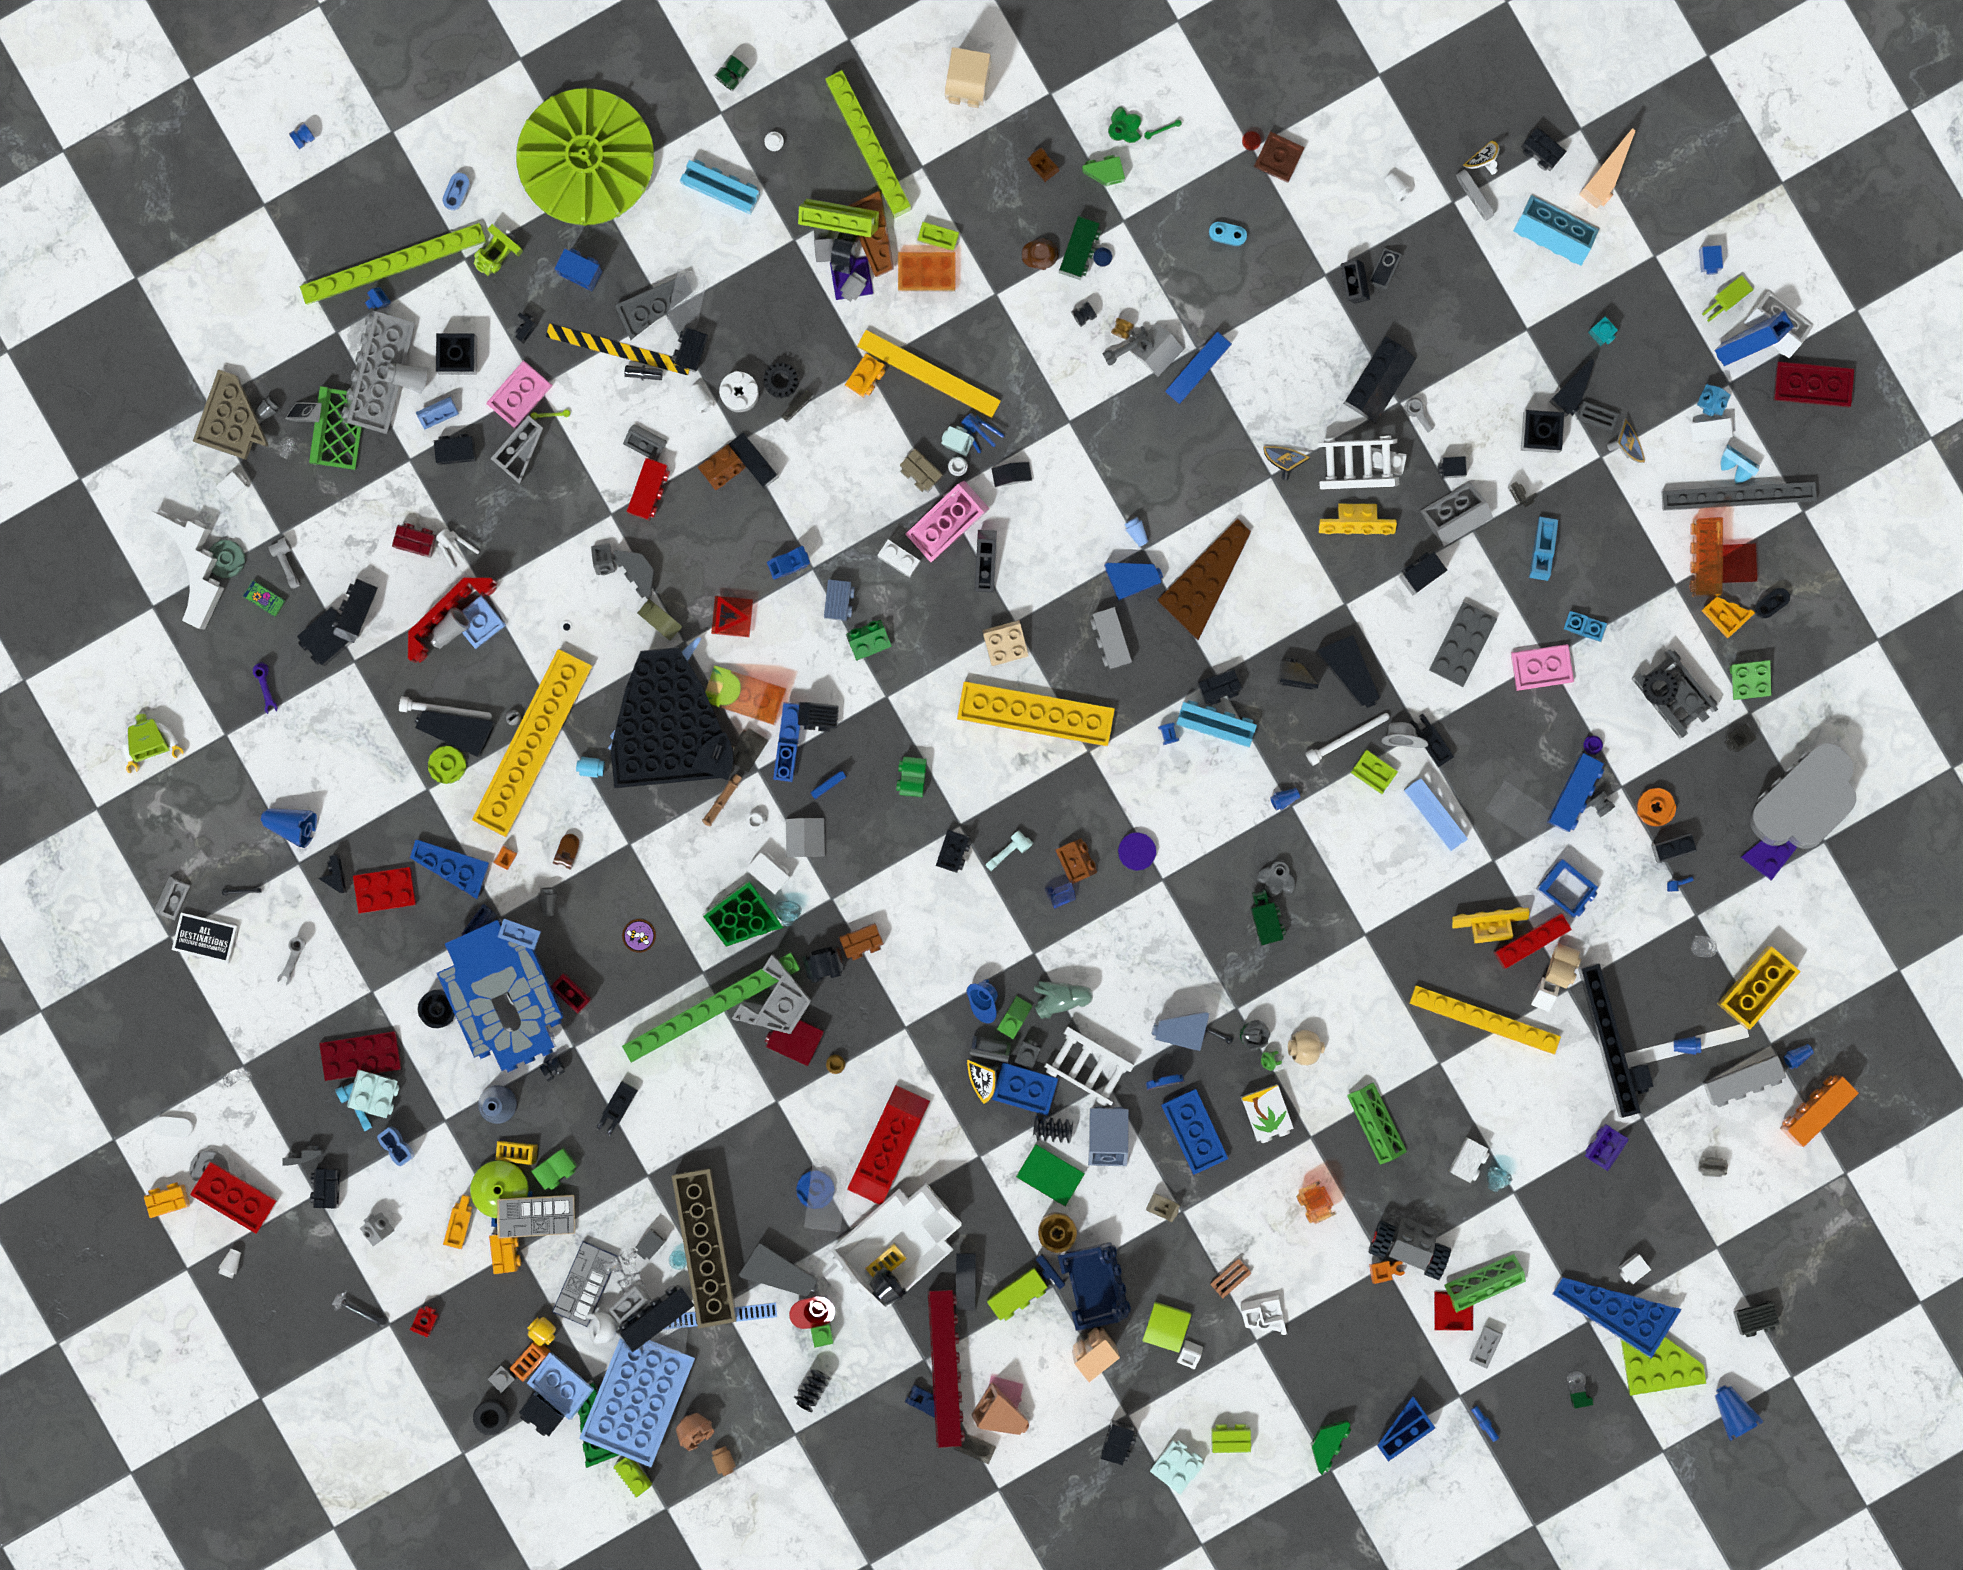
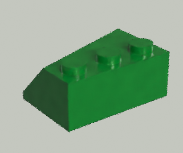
(741, 916)

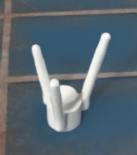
(446, 539)

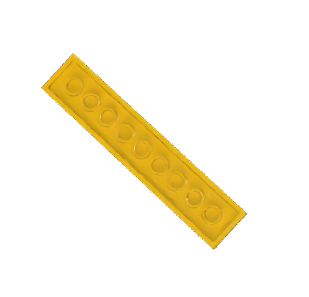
(532, 743)

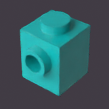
(1603, 332)

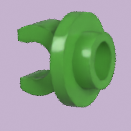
(1268, 1060)

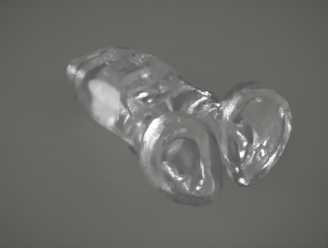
(632, 1278)

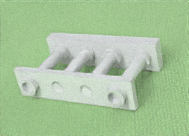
(1350, 479)
(1105, 1057)

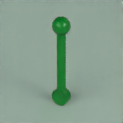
(1148, 135)

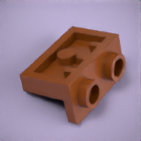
(1076, 861)

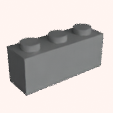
(1110, 638)

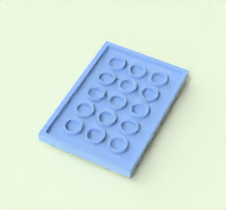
(636, 1402)

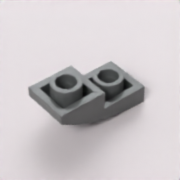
(307, 1154)

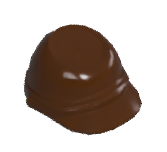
(1040, 254)

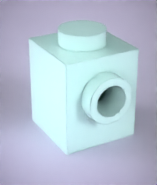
(957, 440)

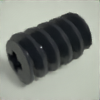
(1052, 1129)
(811, 1390)

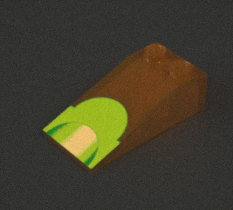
(745, 695)

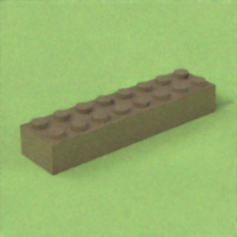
(704, 1248)

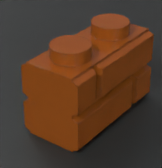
(861, 941)

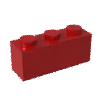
(648, 489)

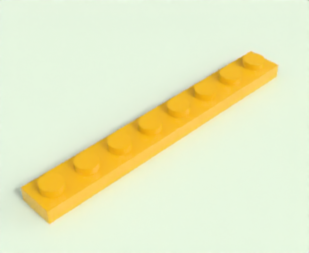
(1485, 1020)

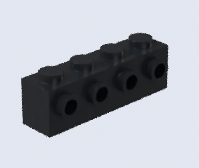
(654, 1318)

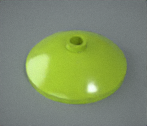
(492, 1175)

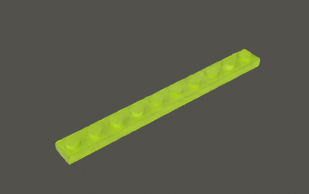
(392, 264)

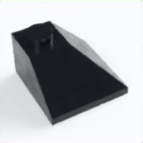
(1295, 675)

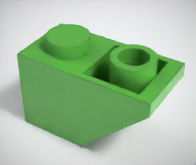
(1105, 172)

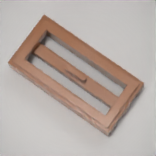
(1236, 1283)

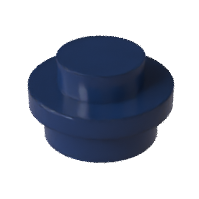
(1102, 257)

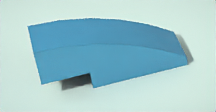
(1543, 548)

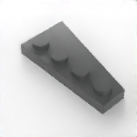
(645, 308)

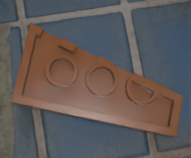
(878, 246)

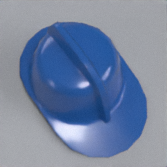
(982, 1000)

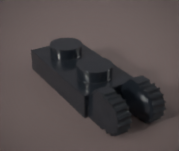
(1436, 746)
(618, 1106)

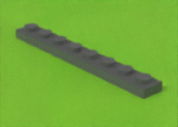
(1739, 496)

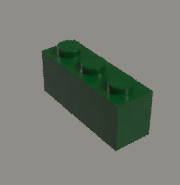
(1080, 248)

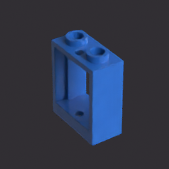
(1551, 877)

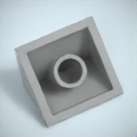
(1163, 352)
(805, 837)

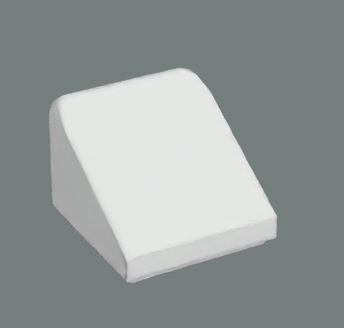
(1190, 1354)

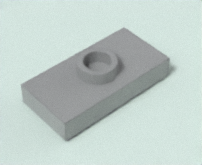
(1485, 1347)

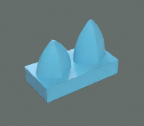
(1746, 467)

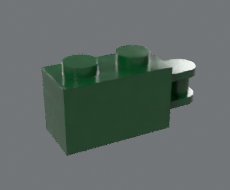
(1266, 920)

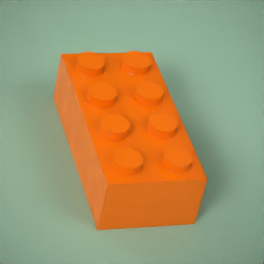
(1818, 1110)

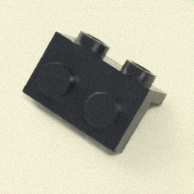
(953, 851)

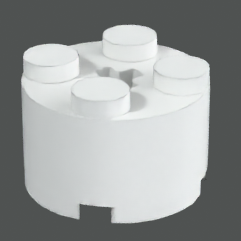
(740, 402)

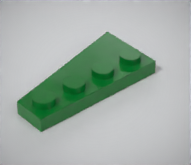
(593, 1453)

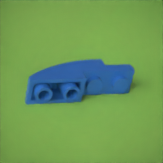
(787, 743)

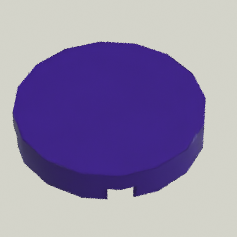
(1137, 851)

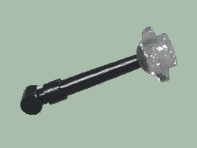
(340, 1302)

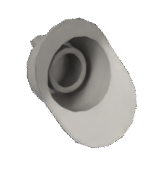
(1403, 735)

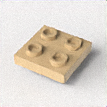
(1005, 643)

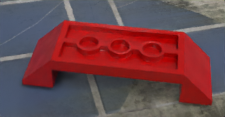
(416, 649)
(888, 1145)

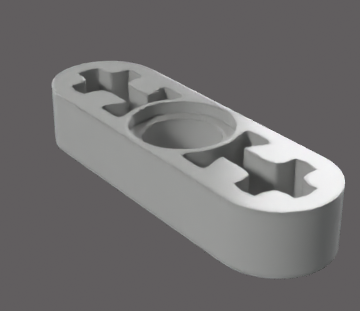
(1475, 195)

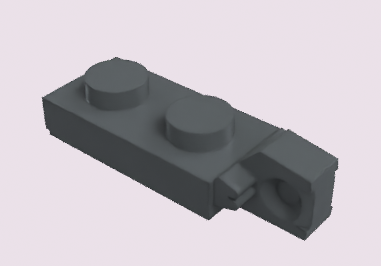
(1689, 699)

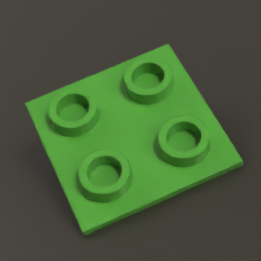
(1751, 679)

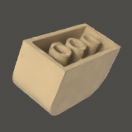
(967, 77)

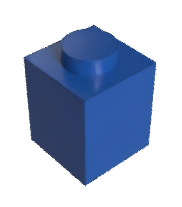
(1711, 259)

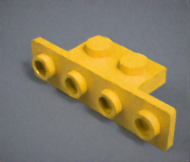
(1357, 520)
(1491, 925)

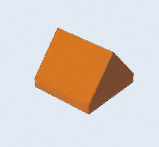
(505, 857)

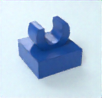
(377, 299)

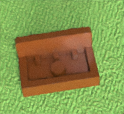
(721, 467)

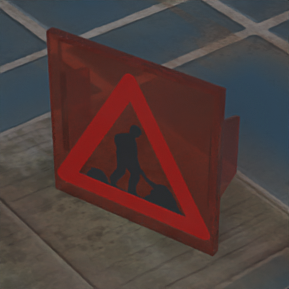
(732, 616)

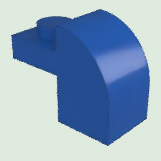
(788, 563)

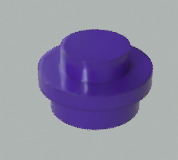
(1593, 745)

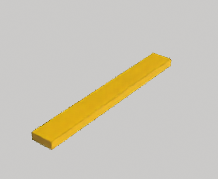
(928, 373)

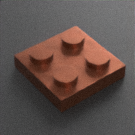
(1279, 157)

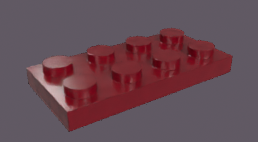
(1813, 384)
(366, 1053)

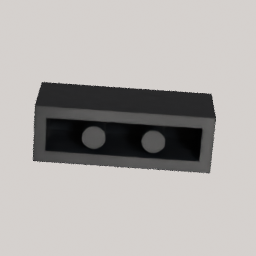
(354, 610)

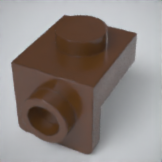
(1042, 164)

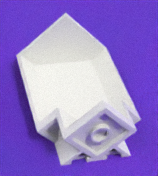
(915, 1226)

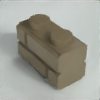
(921, 471)

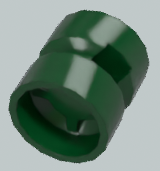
(734, 66)

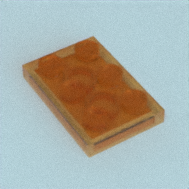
(926, 271)

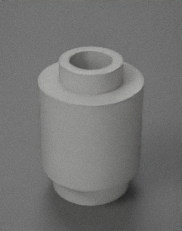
(853, 287)

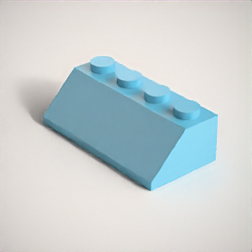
(1556, 230)

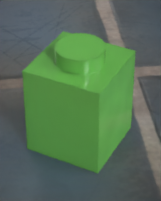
(822, 1335)

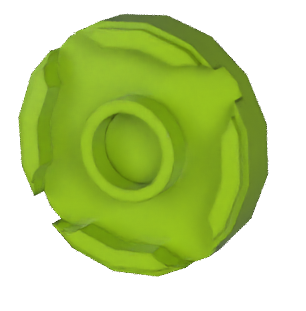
(447, 765)

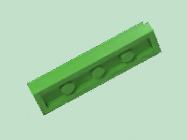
(1374, 1125)
(1487, 1286)

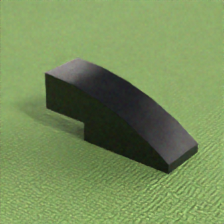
(965, 1281)

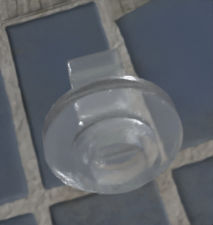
(288, 446)

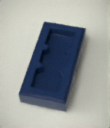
(482, 917)
(1049, 1272)

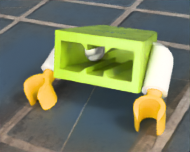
(147, 740)

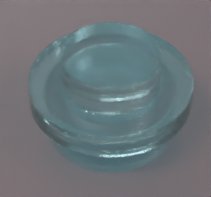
(677, 1260)

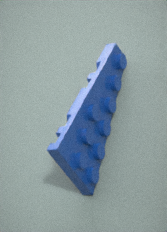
(1630, 1318)

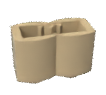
(1563, 965)

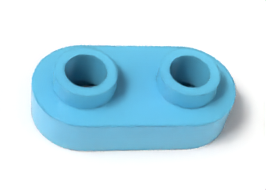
(1227, 234)

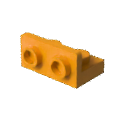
(865, 375)

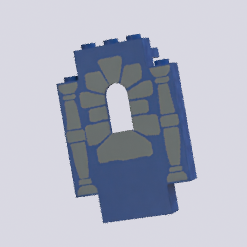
(487, 969)

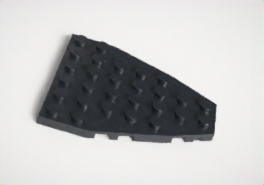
(661, 722)

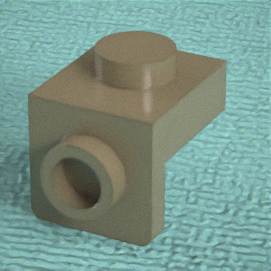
(1163, 1207)

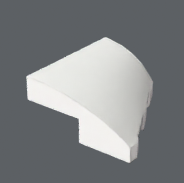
(1264, 1314)

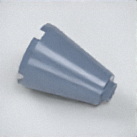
(504, 1101)

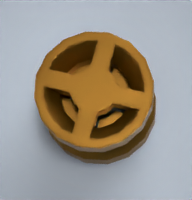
(1122, 328)

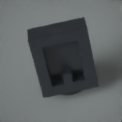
(524, 331)

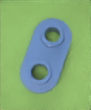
(455, 191)

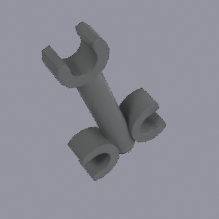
(1139, 341)

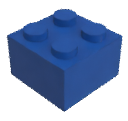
(578, 269)

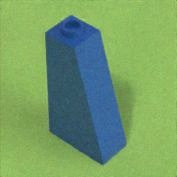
(1754, 339)

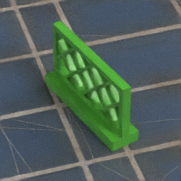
(320, 431)

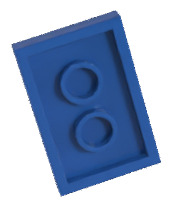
(1025, 1089)

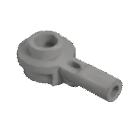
(1414, 407)

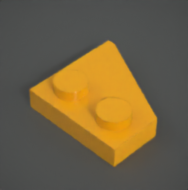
(1726, 616)

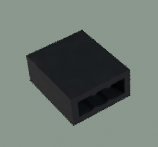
(320, 638)

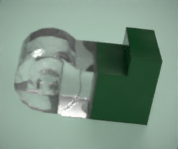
(1576, 1383)

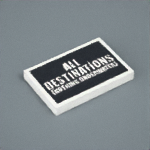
(204, 938)

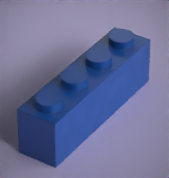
(1575, 793)

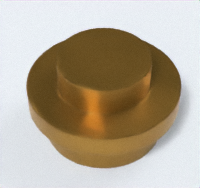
(835, 1064)

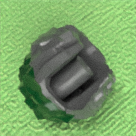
(1254, 1034)

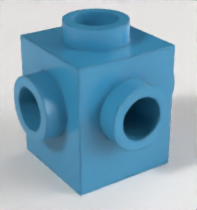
(1713, 400)

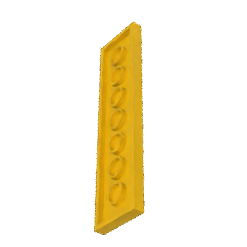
(1035, 714)

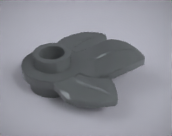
(1276, 882)

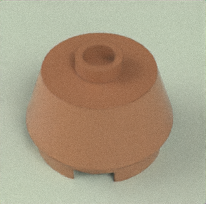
(693, 1431)

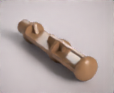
(721, 801)

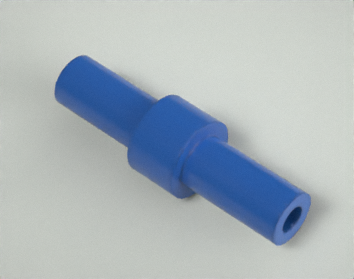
(1485, 1423)

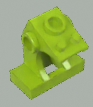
(503, 244)

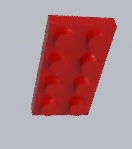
(233, 1197)

